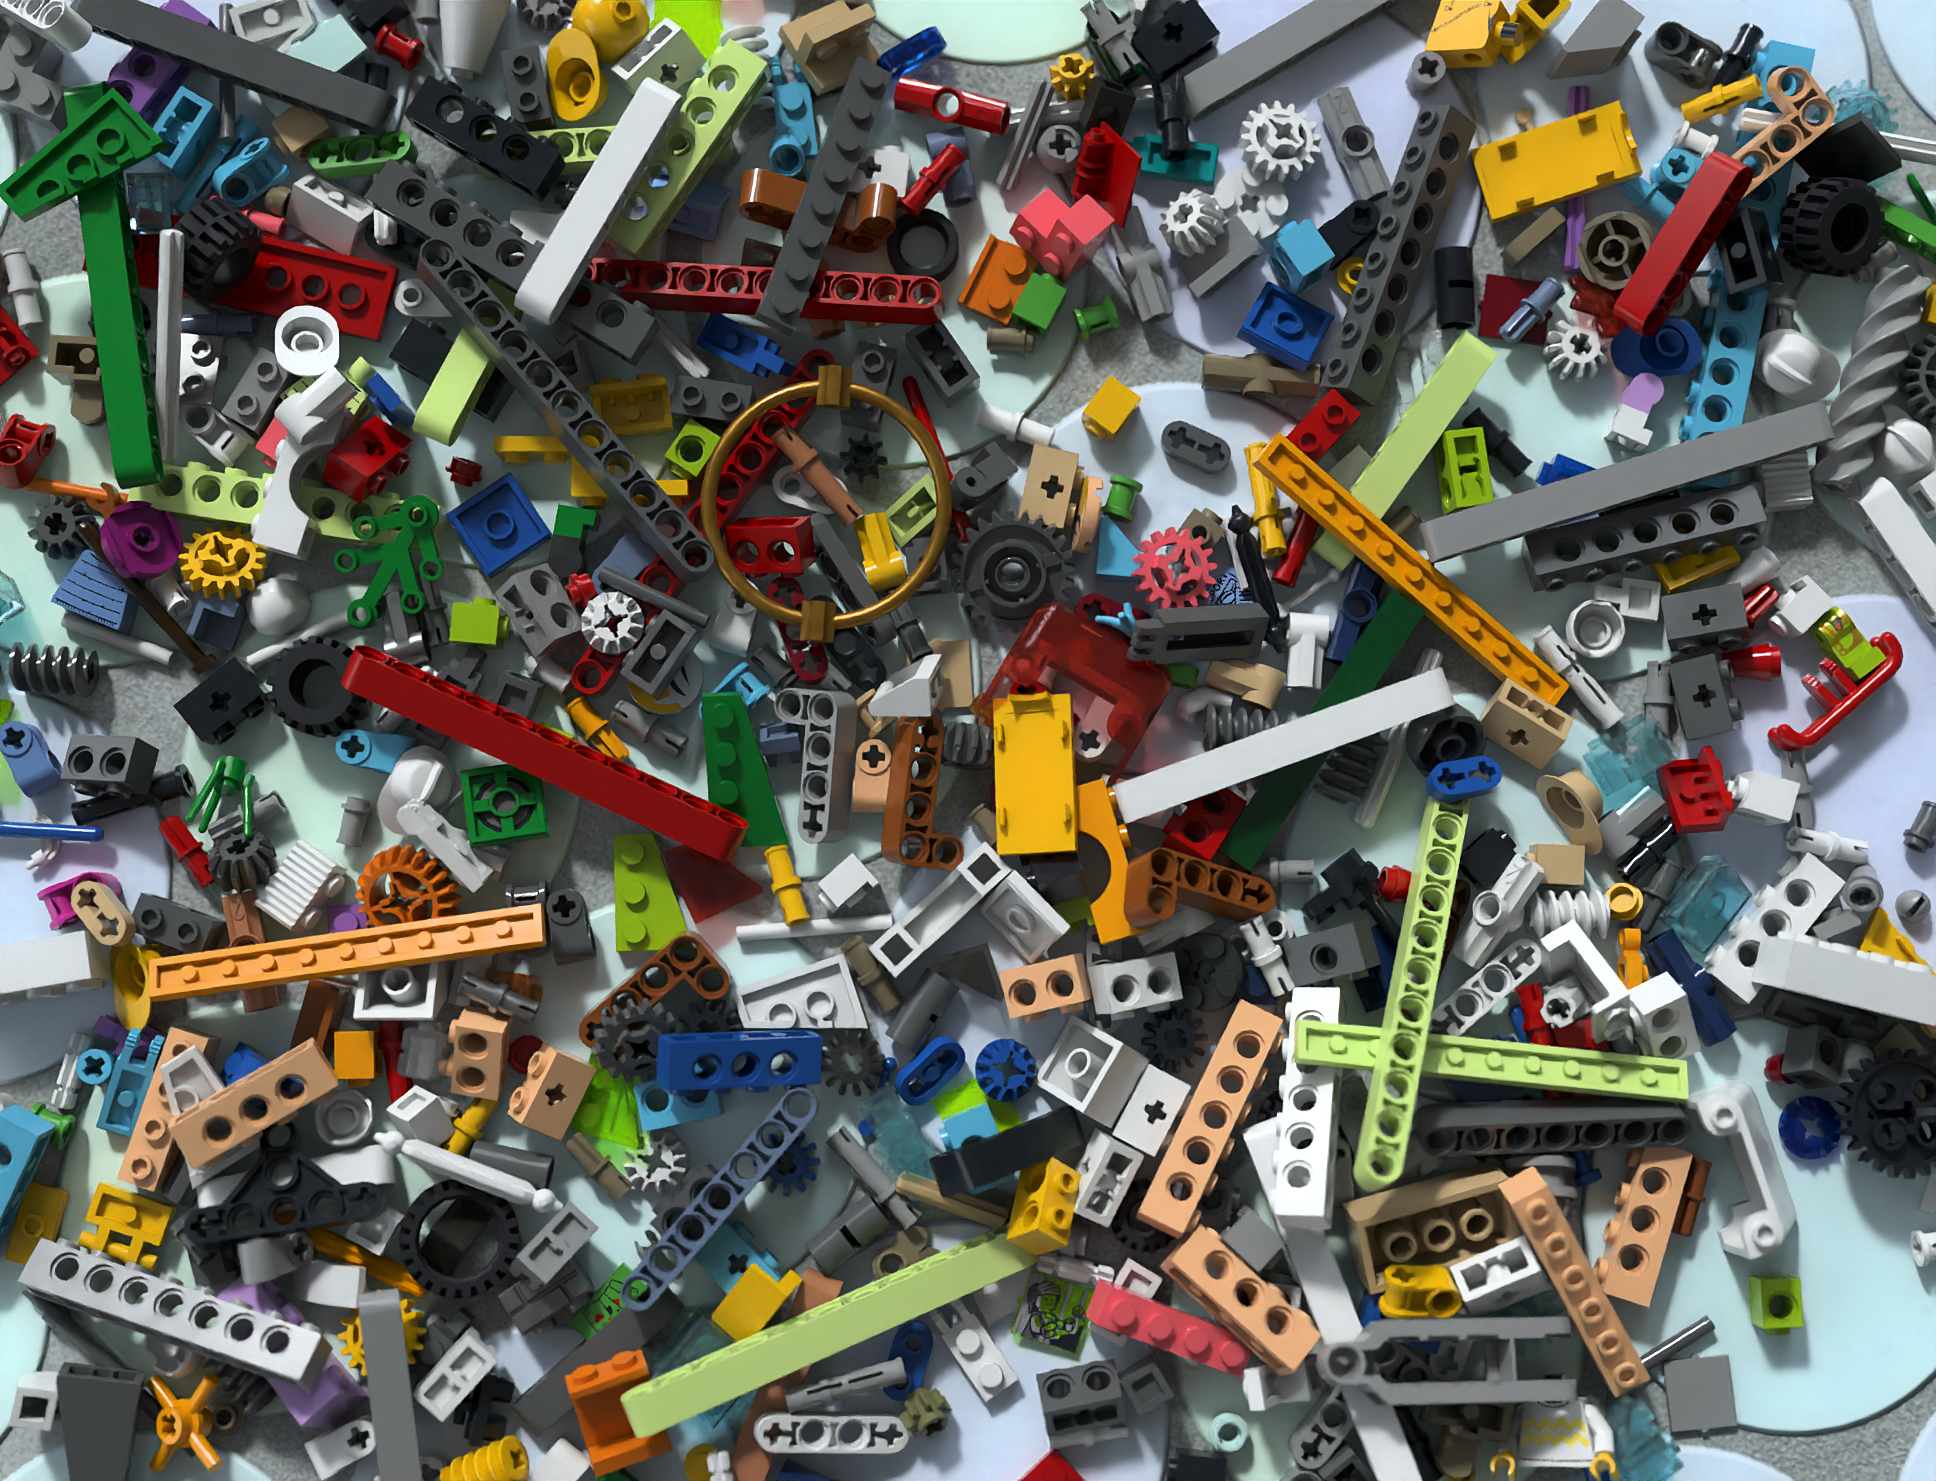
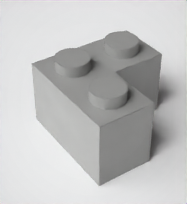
(26, 79)

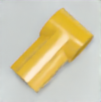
(882, 561)

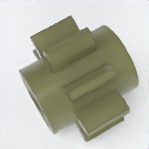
(925, 1413)

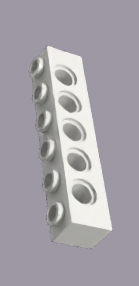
(1312, 1204)

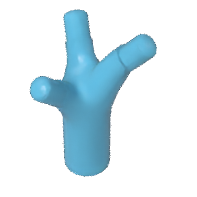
(1124, 622)

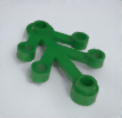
(395, 557)

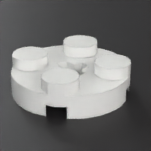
(1270, 196)

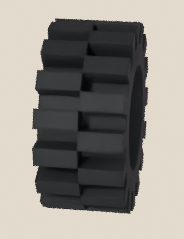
(1124, 1230)

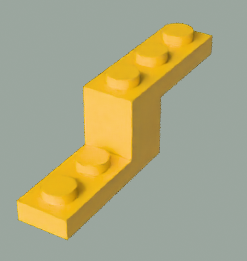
(584, 490)

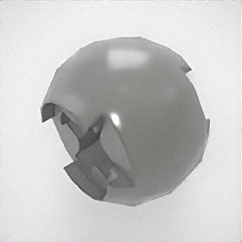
(1048, 155)

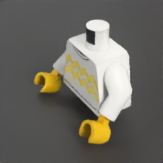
(1557, 1437)

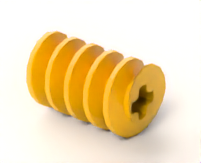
(497, 1462)

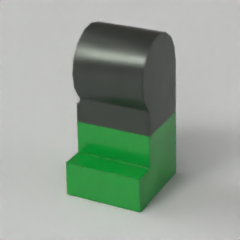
(570, 540)

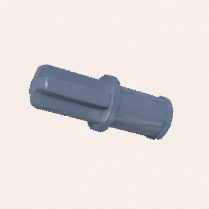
(1532, 310)

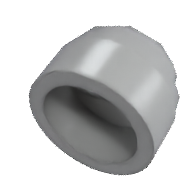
(1907, 900)

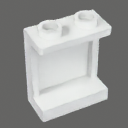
(1572, 951)

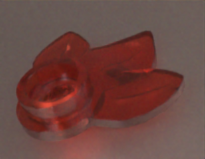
(1597, 302)

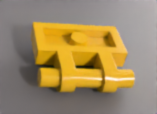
(131, 1215)

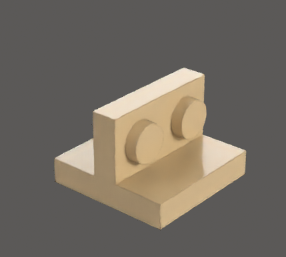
(829, 43)

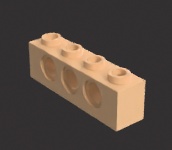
(303, 1062)
(152, 1148)
(1650, 1242)
(1249, 1324)

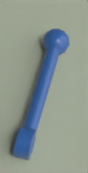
(889, 1065)

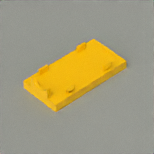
(1556, 162)
(1035, 774)

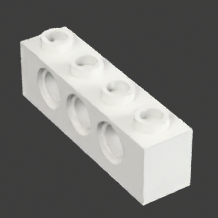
(1817, 889)

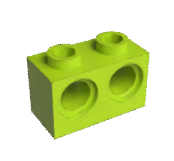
(1462, 469)

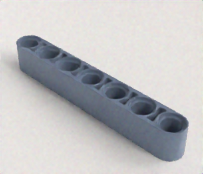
(704, 1210)

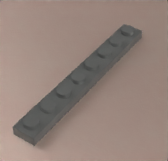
(823, 196)

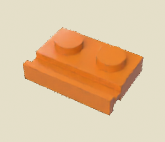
(998, 280)

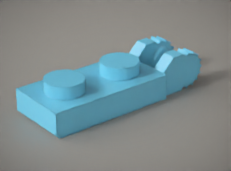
(794, 111)
(129, 1086)

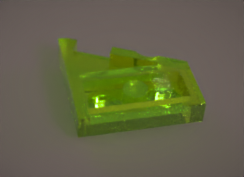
(609, 1109)

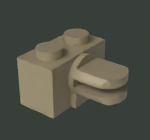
(76, 363)
(1463, 1429)

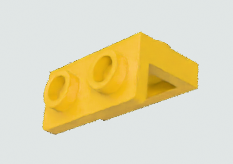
(634, 405)

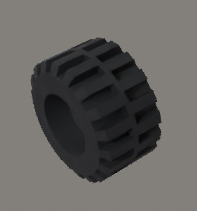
(1831, 225)
(217, 248)
(289, 682)

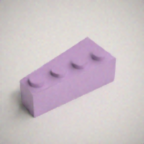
(335, 1391)

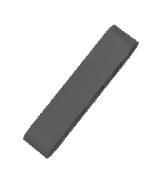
(628, 1331)

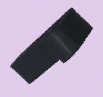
(1007, 1151)

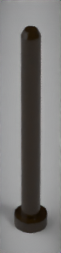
(151, 605)

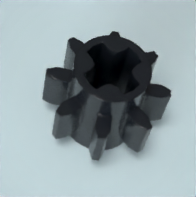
(866, 448)

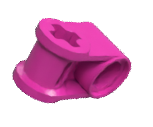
(58, 897)

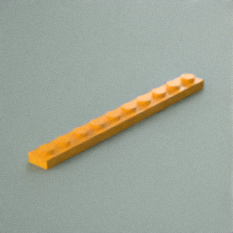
(1406, 569)
(347, 952)

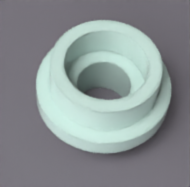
(1231, 1445)

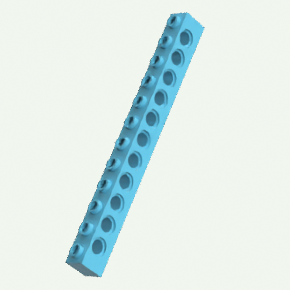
(1718, 318)

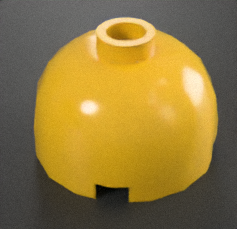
(612, 25)

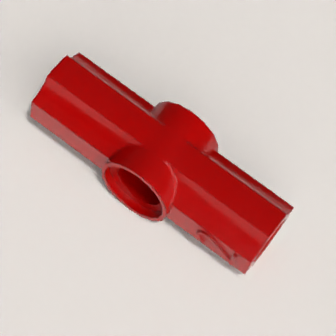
(973, 109)

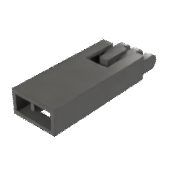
(1206, 633)

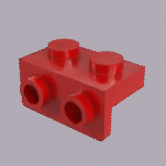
(1696, 793)

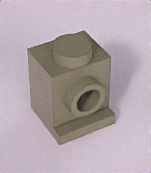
(1206, 521)

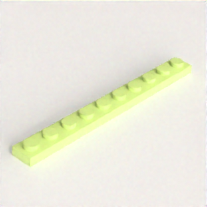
(1501, 1062)

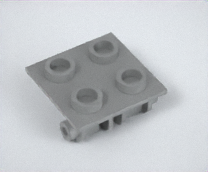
(199, 366)

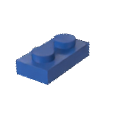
(389, 402)

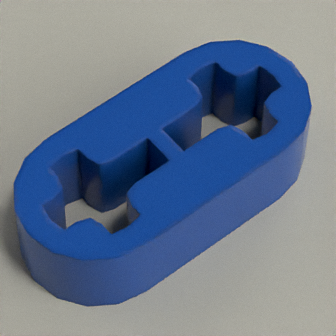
(1465, 786)

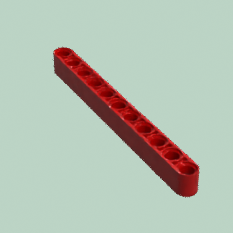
(721, 278)
(727, 511)
(544, 753)

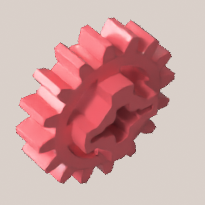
(1179, 554)

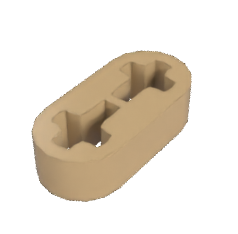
(97, 918)

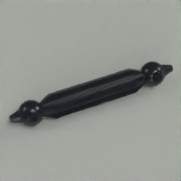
(1257, 576)

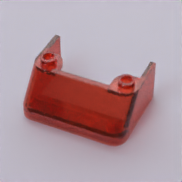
(1096, 662)

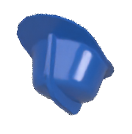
(1669, 352)

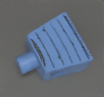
(97, 594)

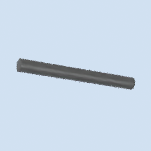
(227, 89)

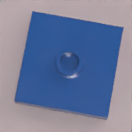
(1285, 326)
(499, 525)

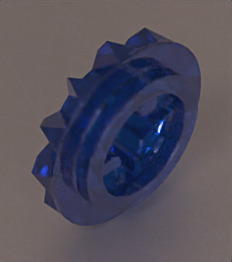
(1793, 1132)

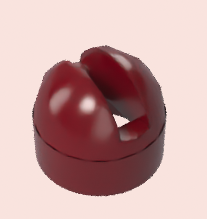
(1773, 1070)

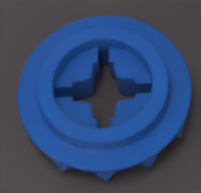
(992, 1081)

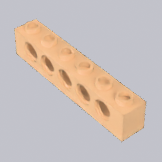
(1245, 1025)
(1574, 1281)

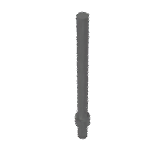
(58, 1316)

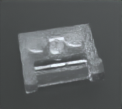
(1431, 349)

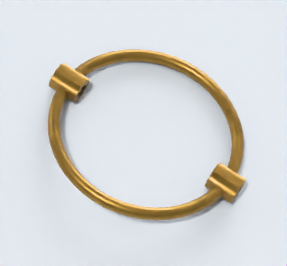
(833, 392)

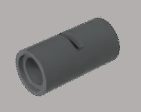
(921, 1010)
(520, 1163)
(848, 1234)

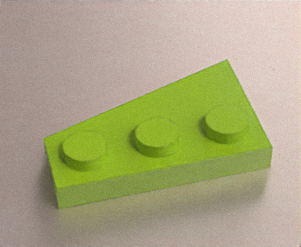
(644, 897)

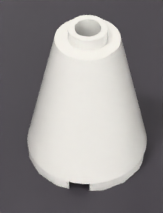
(470, 33)

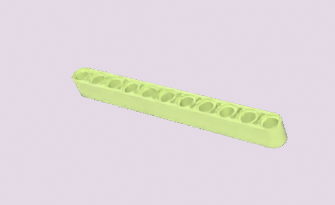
(1410, 996)
(823, 1331)

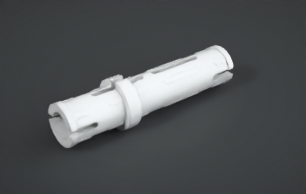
(1580, 681)

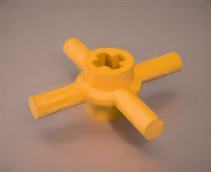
(184, 1423)

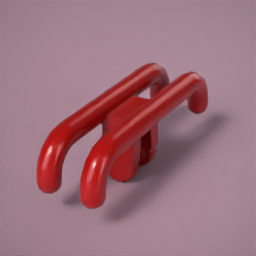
(1852, 696)

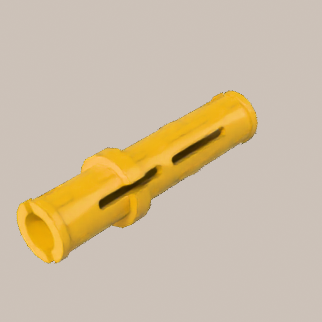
(1267, 511)

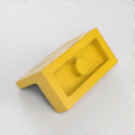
(753, 1302)

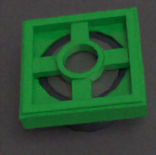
(504, 807)

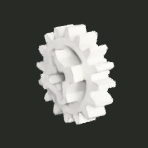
(1282, 143)

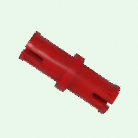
(932, 180)

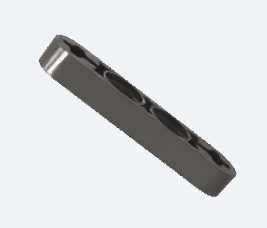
(848, 580)

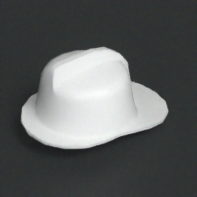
(306, 341)
(1796, 365)
(1903, 448)
(420, 774)

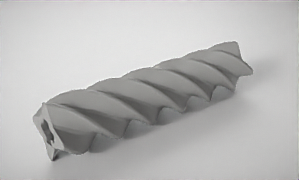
(1869, 379)

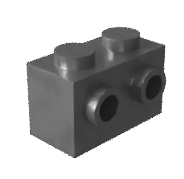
(660, 654)

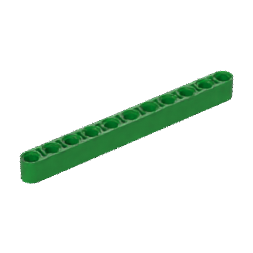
(118, 318)

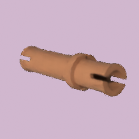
(816, 474)

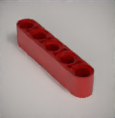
(1682, 243)

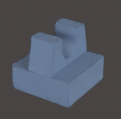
(780, 738)

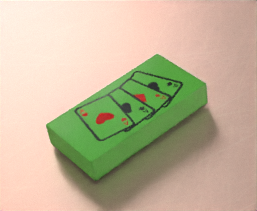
(605, 1303)

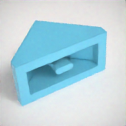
(1115, 554)

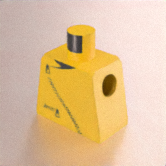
(1472, 32)

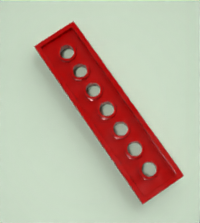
(302, 264)

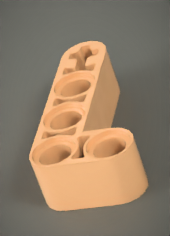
(1791, 122)

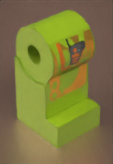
(1845, 644)

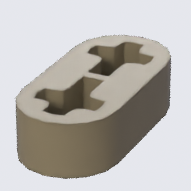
(1533, 237)

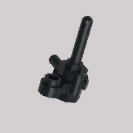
(1355, 885)

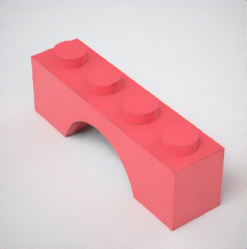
(1167, 1328)

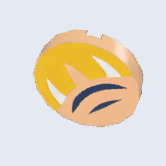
(1086, 514)

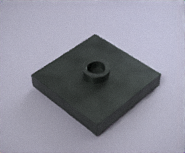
(1849, 151)

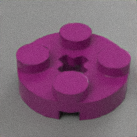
(128, 557)

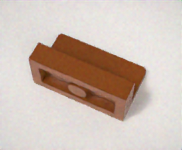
(320, 1015)

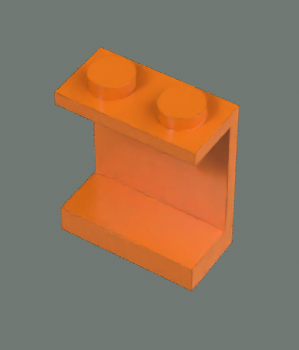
(601, 1415)

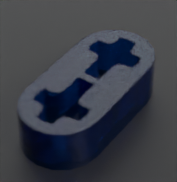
(912, 52)

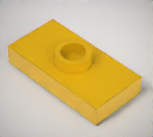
(37, 1219)

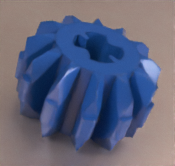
(800, 1159)

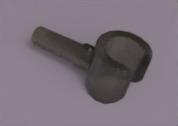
(662, 1259)

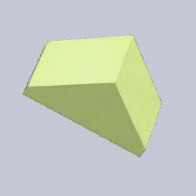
(913, 512)

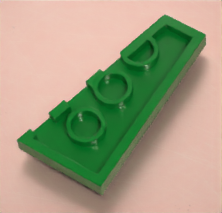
(87, 152)
(737, 771)

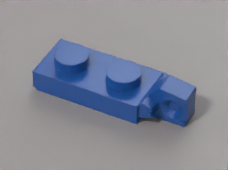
(743, 347)

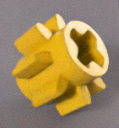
(1072, 76)

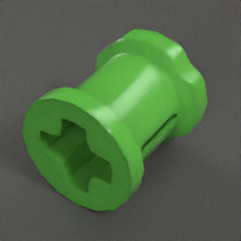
(1096, 318)
(1121, 498)
(64, 1125)

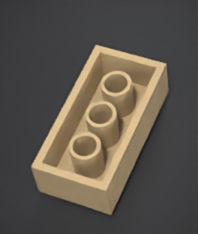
(1429, 1223)

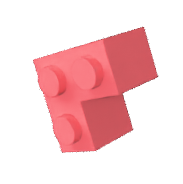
(1060, 235)

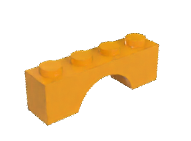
(1098, 821)

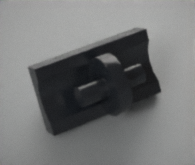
(480, 1424)

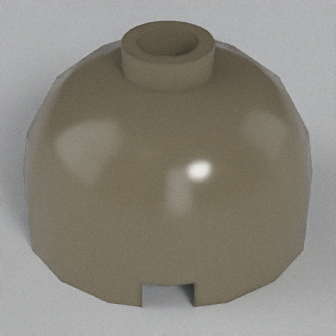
(1614, 248)

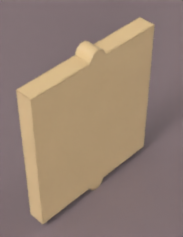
(956, 673)

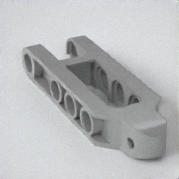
(1355, 1361)

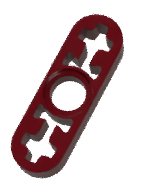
(797, 659)

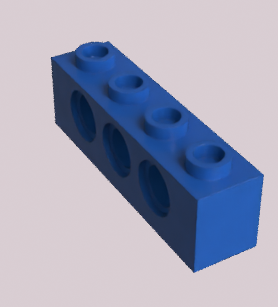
(681, 1052)

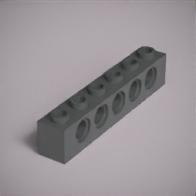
(1734, 503)

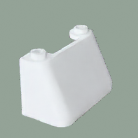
(1769, 1211)

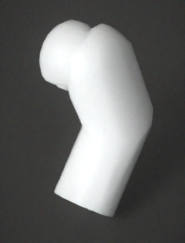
(1199, 698)

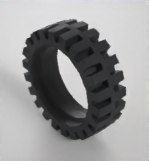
(465, 1286)

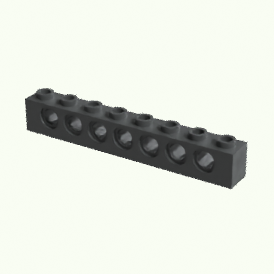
(391, 196)
(1398, 254)

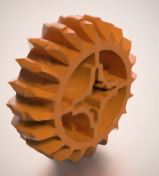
(412, 877)

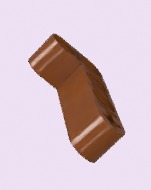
(860, 225)
(922, 792)
(1170, 877)
(676, 969)

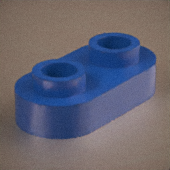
(930, 1070)
(913, 1360)

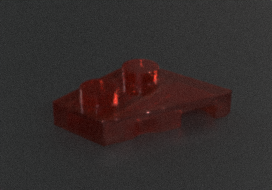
(708, 883)

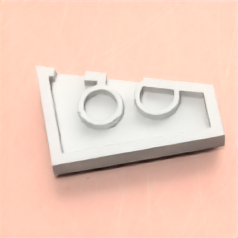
(803, 998)
(188, 1082)

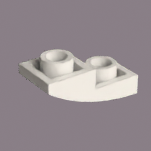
(329, 1283)

